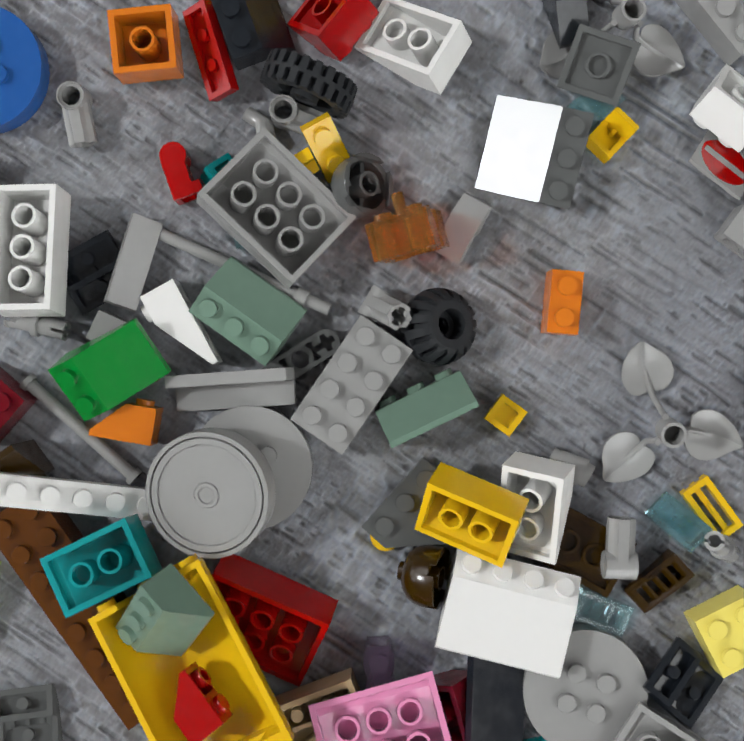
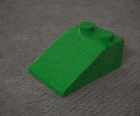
(109, 369)

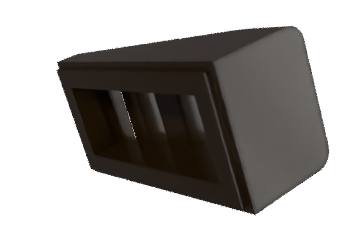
(673, 584)

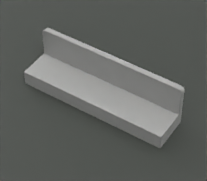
(233, 389)

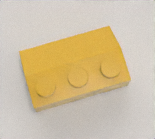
(471, 514)

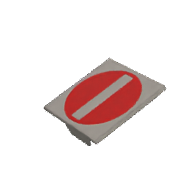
(720, 164)

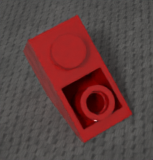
(198, 705)

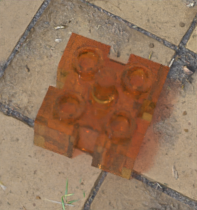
(407, 233)

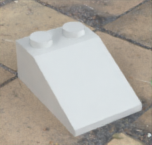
(415, 43)
(549, 491)

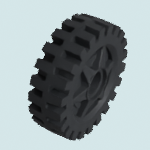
(309, 82)

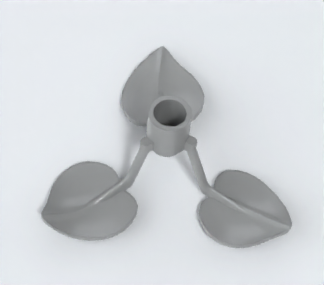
(658, 49)
(707, 437)

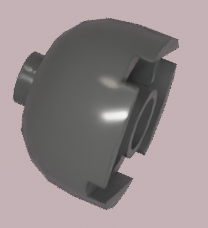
(362, 185)

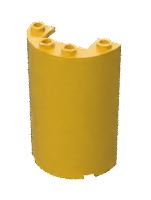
(220, 649)

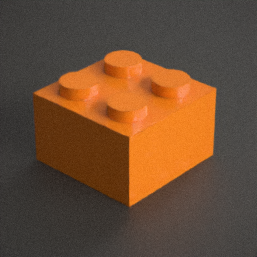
(145, 44)

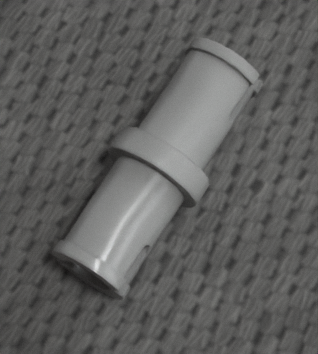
(40, 326)
(721, 546)

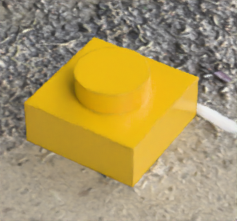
(505, 415)

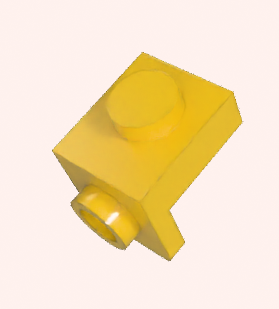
(611, 134)

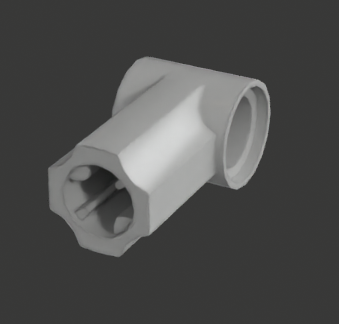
(300, 114)
(77, 117)
(385, 309)
(619, 556)

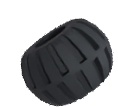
(439, 326)

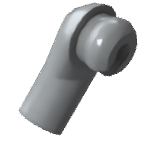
(258, 120)

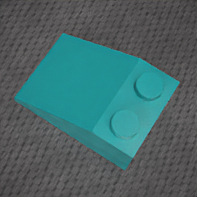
(101, 565)

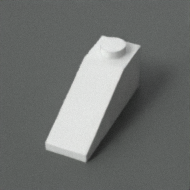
(169, 311)

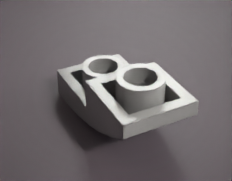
(463, 225)

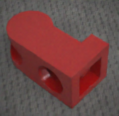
(176, 167)

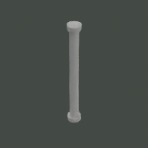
(30, 383)

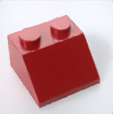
(333, 24)

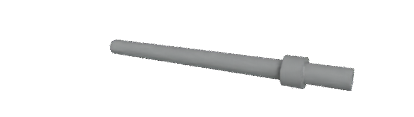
(300, 295)

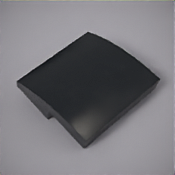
(91, 270)
(682, 683)

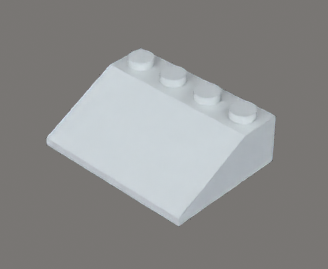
(508, 613)

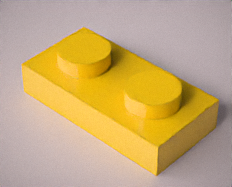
(325, 144)

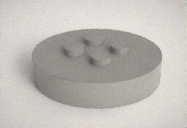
(282, 446)
(210, 492)
(595, 689)

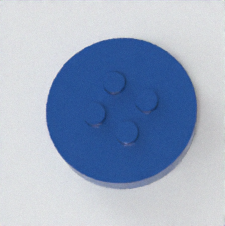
(22, 72)

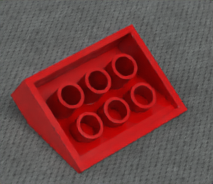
(276, 616)

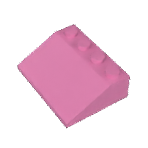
(387, 712)

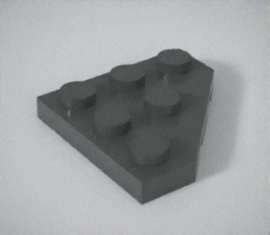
(396, 517)

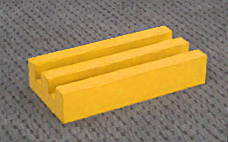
(694, 487)

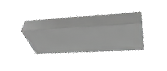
(133, 262)

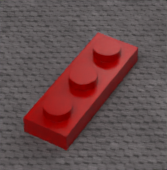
(210, 50)

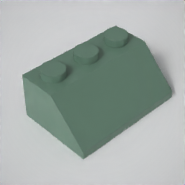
(248, 311)
(425, 407)
(164, 615)

